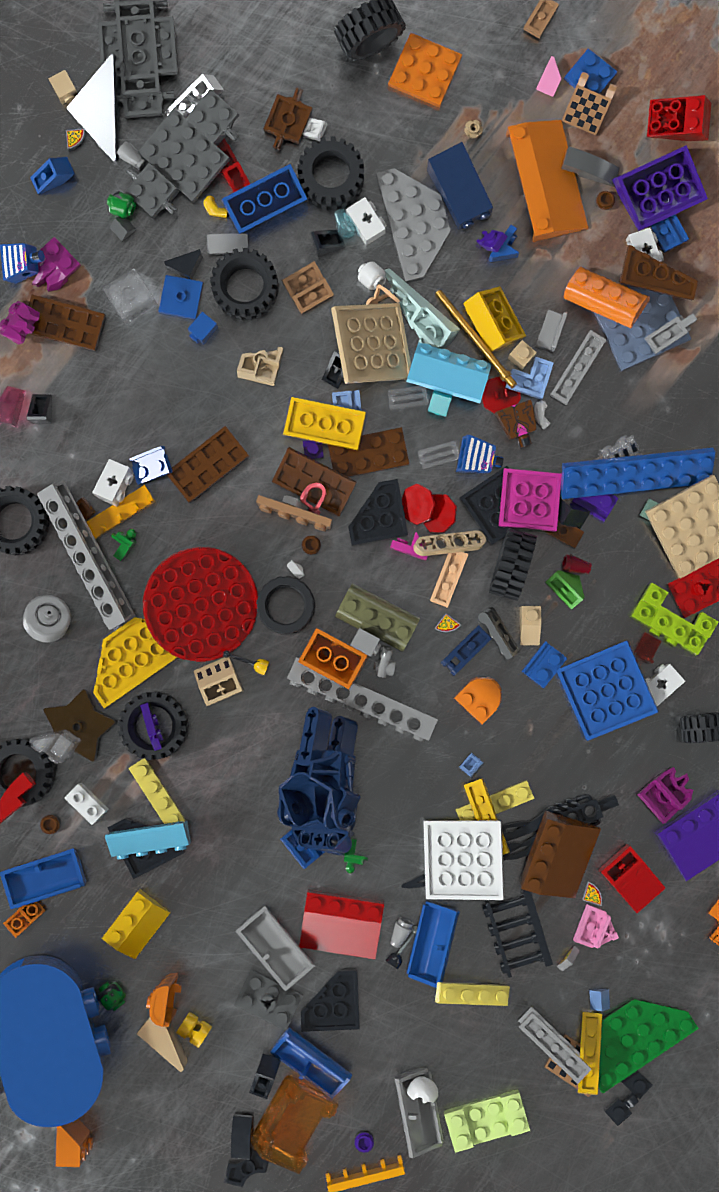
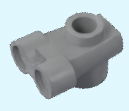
(384, 665)

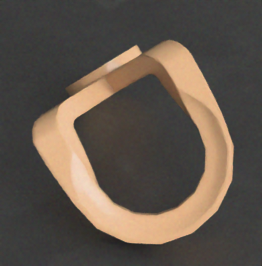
(374, 300)

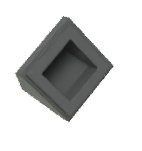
(122, 228)

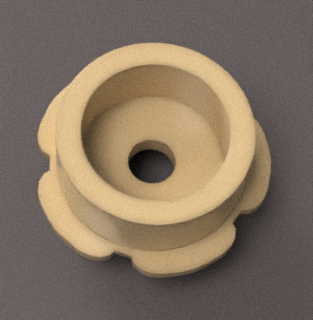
(473, 133)

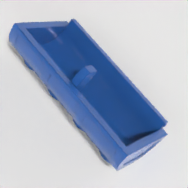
(43, 878)
(432, 943)
(311, 1063)

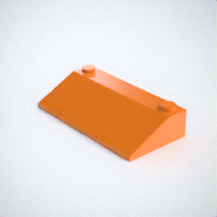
(548, 190)

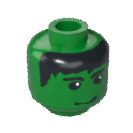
(121, 204)
(111, 996)

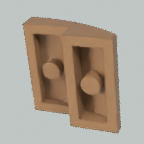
(307, 287)

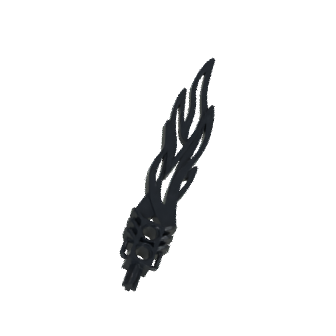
(528, 827)

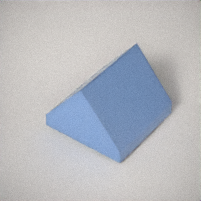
(471, 765)
(599, 999)

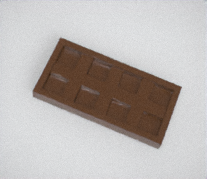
(67, 323)
(376, 453)
(207, 464)
(299, 471)

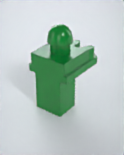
(126, 541)
(352, 859)

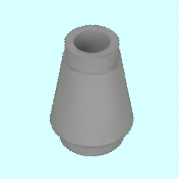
(130, 155)
(401, 931)

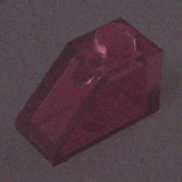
(11, 405)

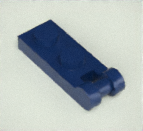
(466, 650)

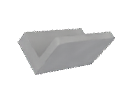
(551, 330)

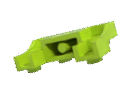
(671, 626)

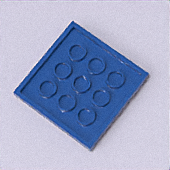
(607, 690)

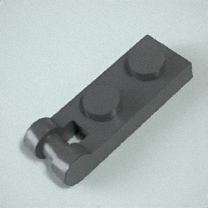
(499, 632)

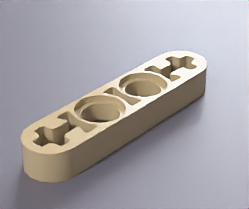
(448, 539)

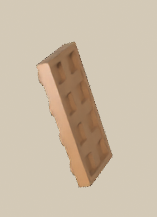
(302, 516)

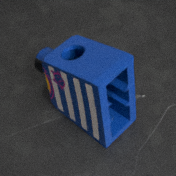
(20, 261)
(477, 456)

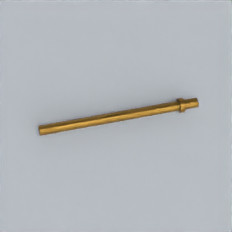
(505, 375)

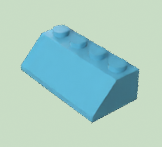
(449, 372)
(148, 839)

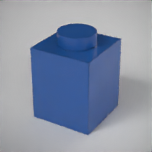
(202, 328)

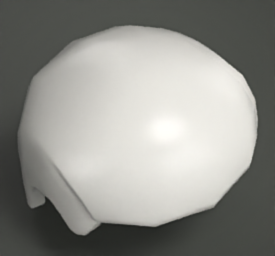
(423, 1088)

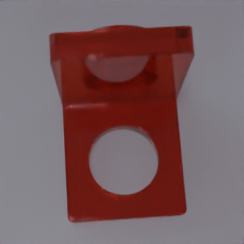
(647, 648)

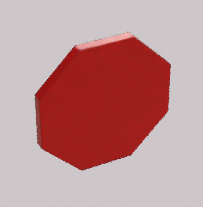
(497, 396)
(418, 504)
(443, 514)

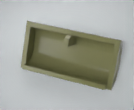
(377, 617)

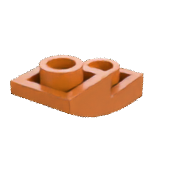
(23, 918)

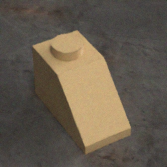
(530, 625)

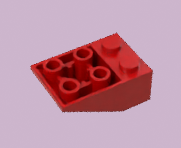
(680, 118)
(632, 878)

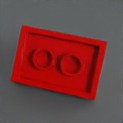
(696, 589)

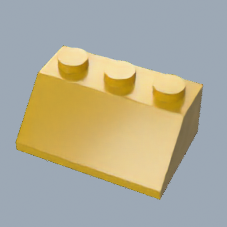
(494, 319)
(136, 925)

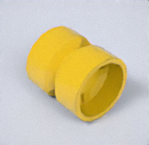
(192, 1022)

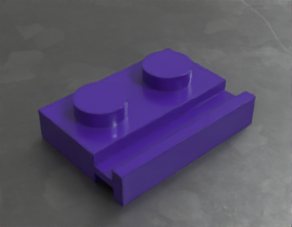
(598, 505)
(151, 722)

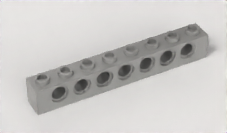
(86, 554)
(427, 722)

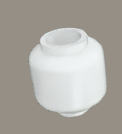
(371, 275)

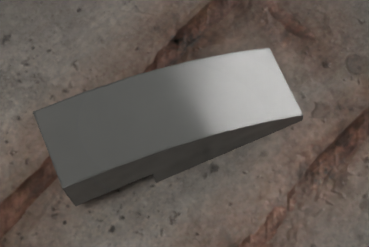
(589, 166)

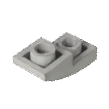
(226, 243)

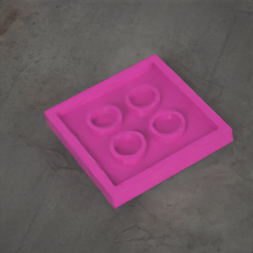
(530, 499)

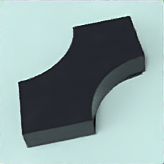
(240, 1171)

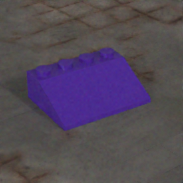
(660, 188)
(693, 837)

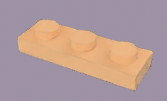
(448, 578)

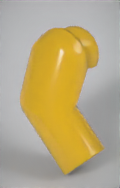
(213, 209)

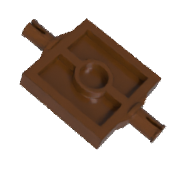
(288, 118)

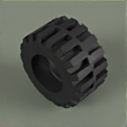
(700, 728)

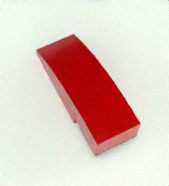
(12, 798)

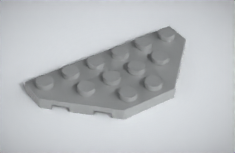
(415, 221)

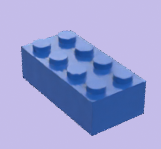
(264, 199)

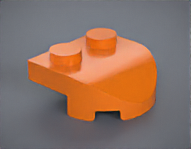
(480, 697)

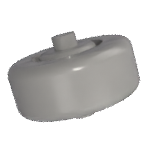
(46, 618)

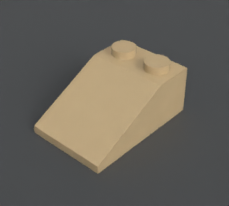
(165, 1042)

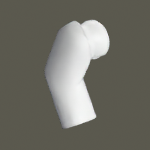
(539, 410)

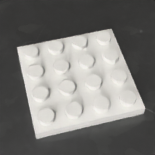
(464, 859)

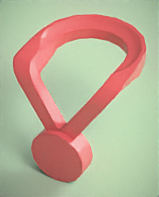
(305, 493)

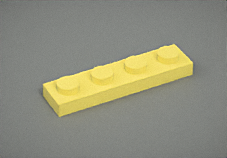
(156, 792)
(501, 800)
(472, 994)

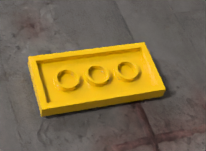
(324, 423)

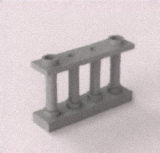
(553, 1044)

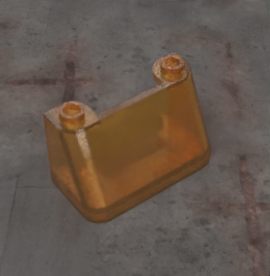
(290, 1123)

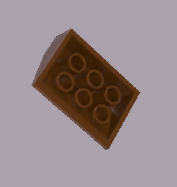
(559, 856)

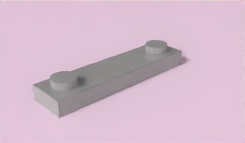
(578, 367)

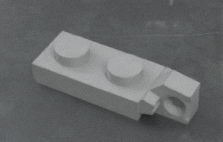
(670, 333)

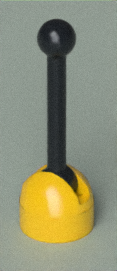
(259, 665)

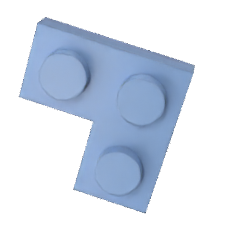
(535, 382)

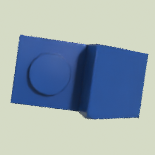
(506, 252)

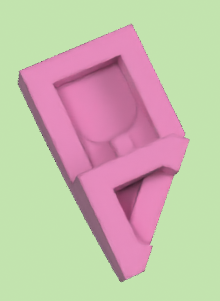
(550, 79)

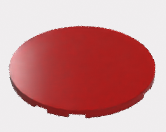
(200, 603)

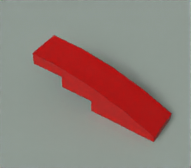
(232, 170)

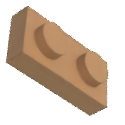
(541, 17)

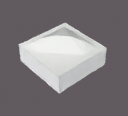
(314, 129)
(296, 569)

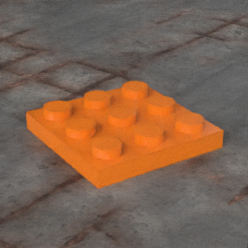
(425, 70)

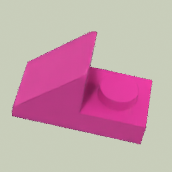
(401, 546)

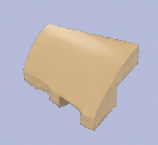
(260, 366)

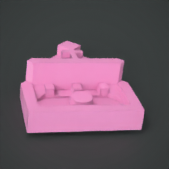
(594, 928)

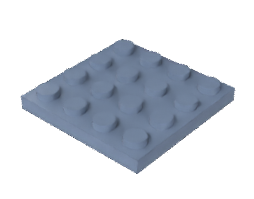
(629, 343)

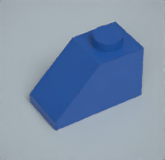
(52, 174)

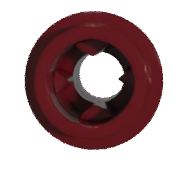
(574, 564)

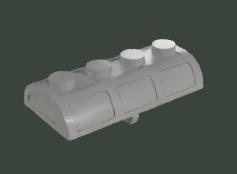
(275, 948)
(419, 1119)

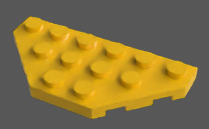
(128, 660)

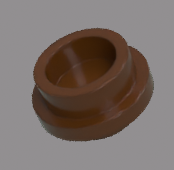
(605, 200)
(311, 545)
(50, 824)

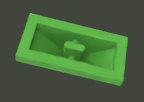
(567, 587)

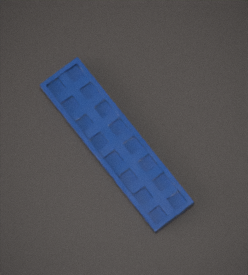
(636, 473)

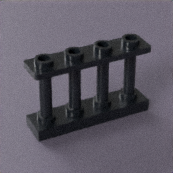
(530, 918)

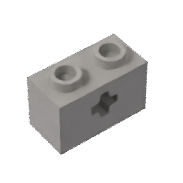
(366, 643)

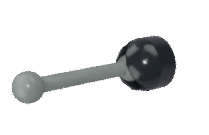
(395, 958)

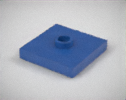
(180, 297)

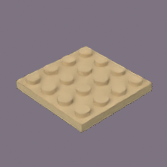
(371, 342)
(689, 526)

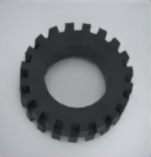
(369, 29)
(337, 195)
(234, 263)
(38, 524)
(513, 564)
(129, 731)
(42, 764)

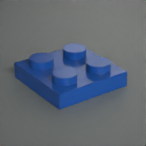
(598, 70)

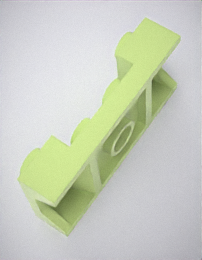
(486, 1120)

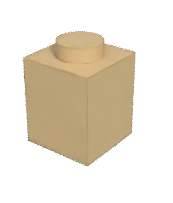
(63, 87)
(522, 355)

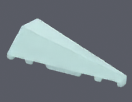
(422, 316)

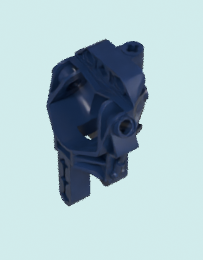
(320, 792)

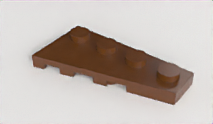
(653, 275)

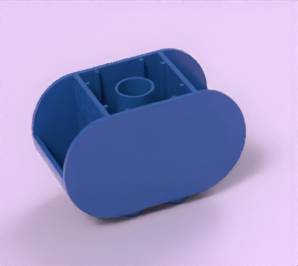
(49, 1042)

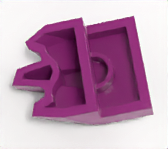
(56, 267)
(19, 322)
(666, 794)

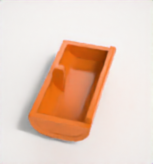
(605, 297)
(162, 1000)

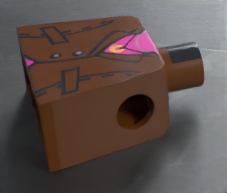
(518, 422)

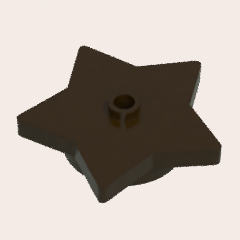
(91, 723)

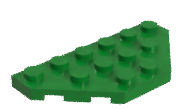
(636, 1037)

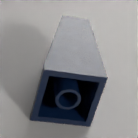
(459, 186)

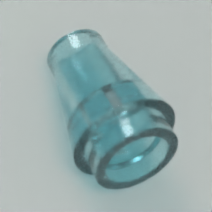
(345, 227)

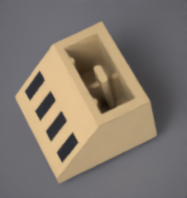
(218, 681)

